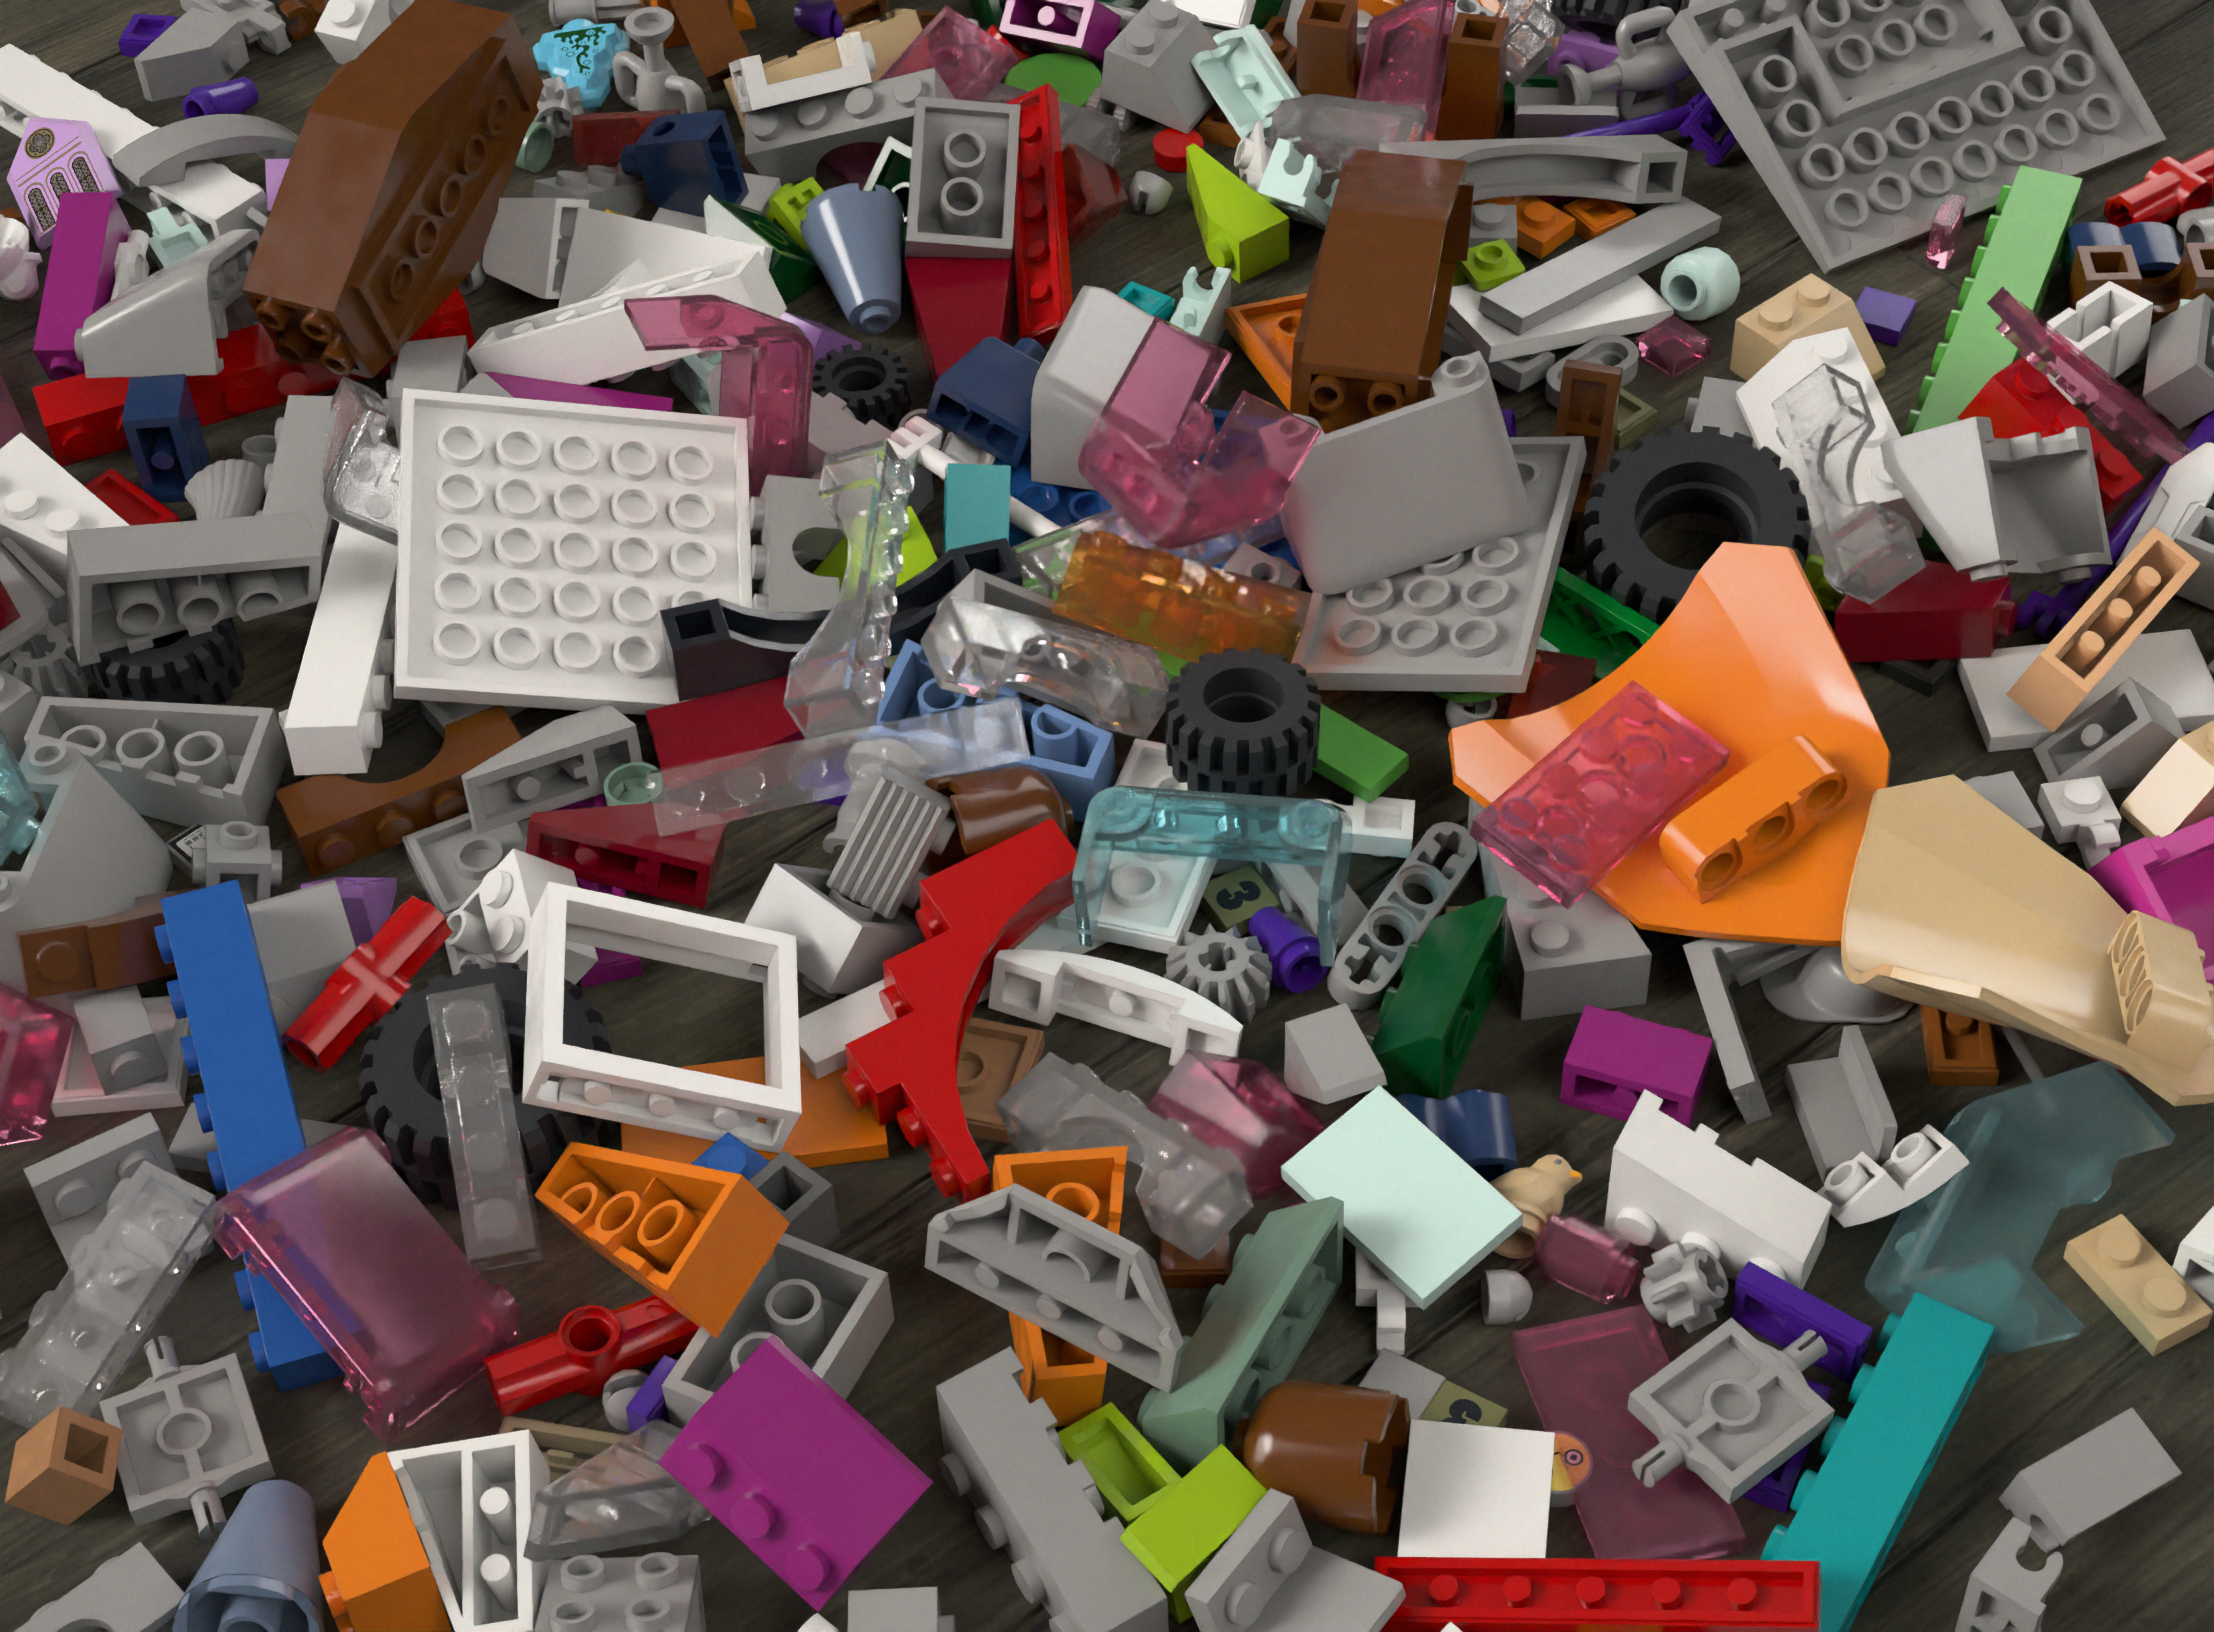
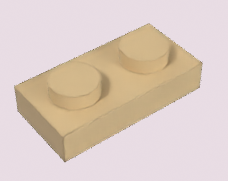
(2137, 1284)

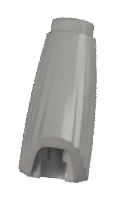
(226, 490)

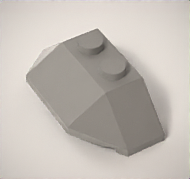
(1061, 1278)

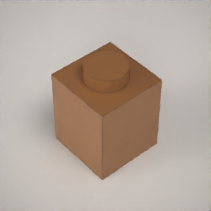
(64, 1465)

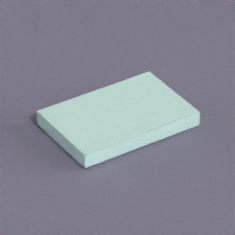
(1404, 1196)

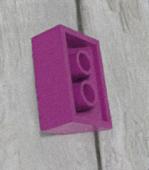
(795, 1472)

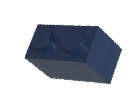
(164, 435)

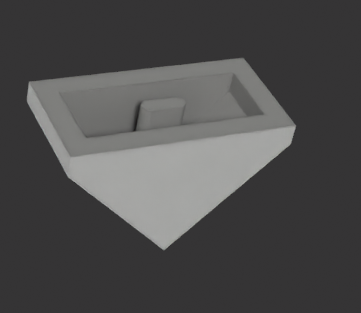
(1329, 1057)

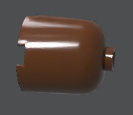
(994, 808)
(1328, 1451)

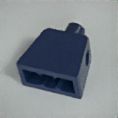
(687, 161)
(990, 397)

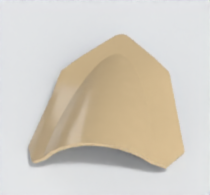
(2003, 929)

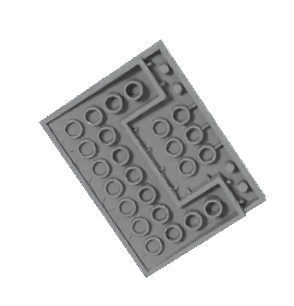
(1892, 104)

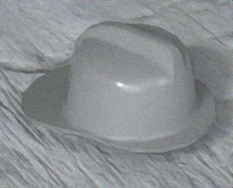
(1819, 992)

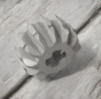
(49, 664)
(1223, 970)

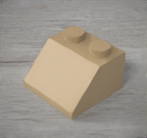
(1795, 313)

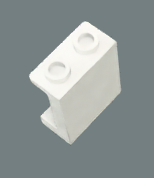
(755, 94)

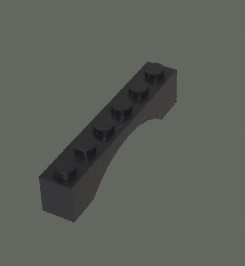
(730, 646)

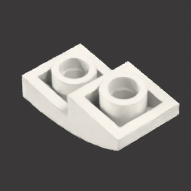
(1917, 1167)

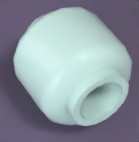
(1700, 283)

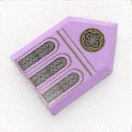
(54, 160)

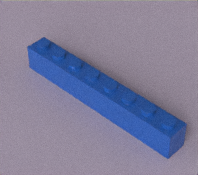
(245, 1089)

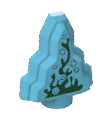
(582, 57)

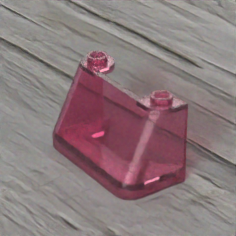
(369, 1275)

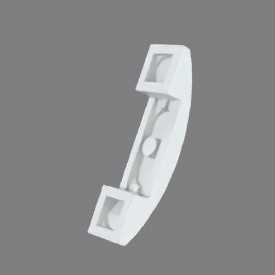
(1111, 996)

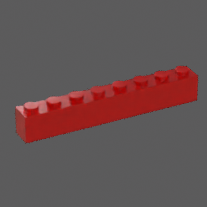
(87, 413)

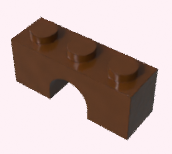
(2117, 263)

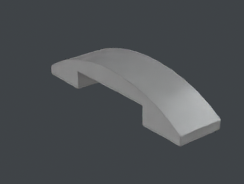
(163, 153)

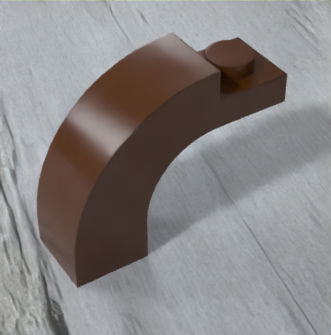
(1589, 410)
(96, 952)

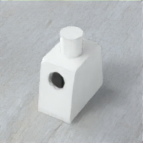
(532, 243)

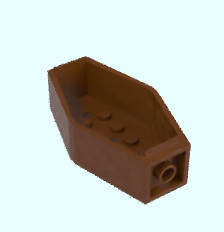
(393, 186)
(1381, 288)

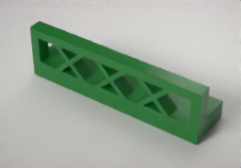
(1576, 635)

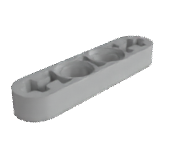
(1401, 913)

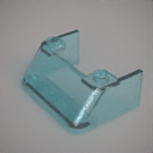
(1219, 828)
(1984, 1226)

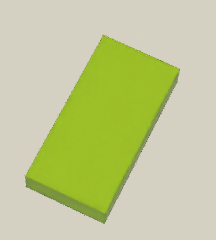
(1194, 1518)

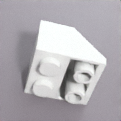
(497, 916)

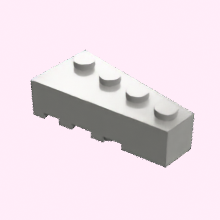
(295, 475)
(174, 757)
(1562, 955)

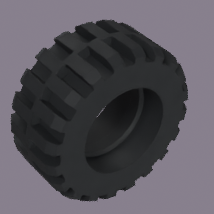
(1679, 476)
(405, 1096)

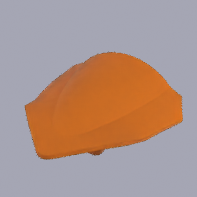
(1780, 826)

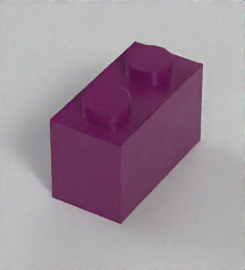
(1061, 26)
(1622, 1055)

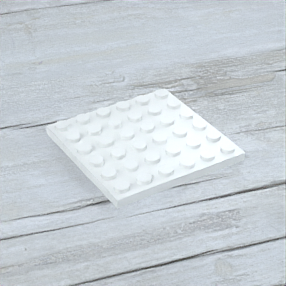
(554, 541)

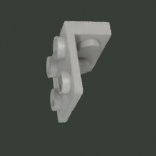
(80, 1180)
(1279, 1582)
(623, 1595)

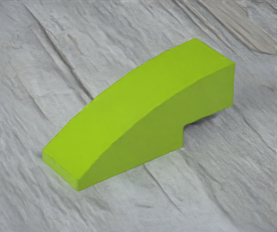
(1127, 1476)

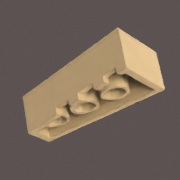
(887, 40)

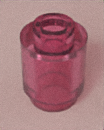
(1587, 1258)

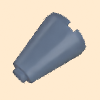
(859, 252)
(260, 1568)

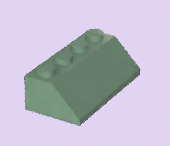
(1248, 1332)

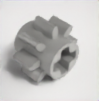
(557, 106)
(1684, 1287)

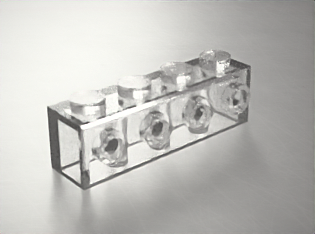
(108, 1298)

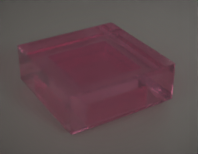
(1946, 230)
(1673, 346)

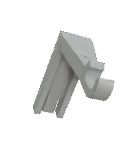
(1714, 967)

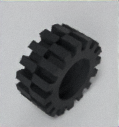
(866, 370)

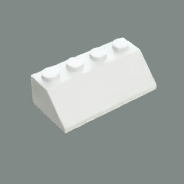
(1791, 366)

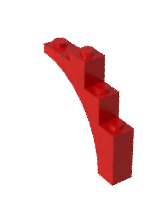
(934, 987)

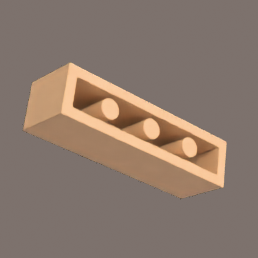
(2103, 629)

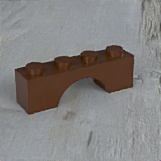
(348, 820)

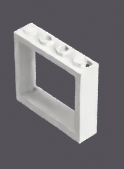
(647, 1091)

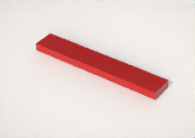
(1041, 219)
(1604, 1595)

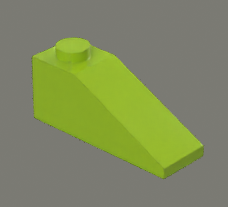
(1234, 220)

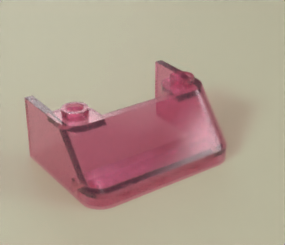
(762, 371)
(1157, 428)

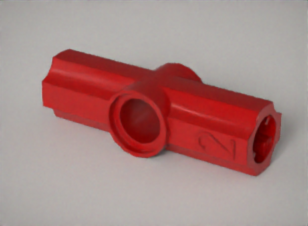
(2166, 191)
(366, 985)
(561, 1359)

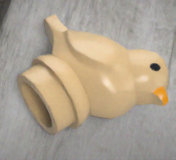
(1537, 1194)

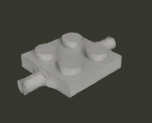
(1730, 1410)
(187, 1438)

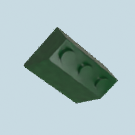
(1441, 1000)

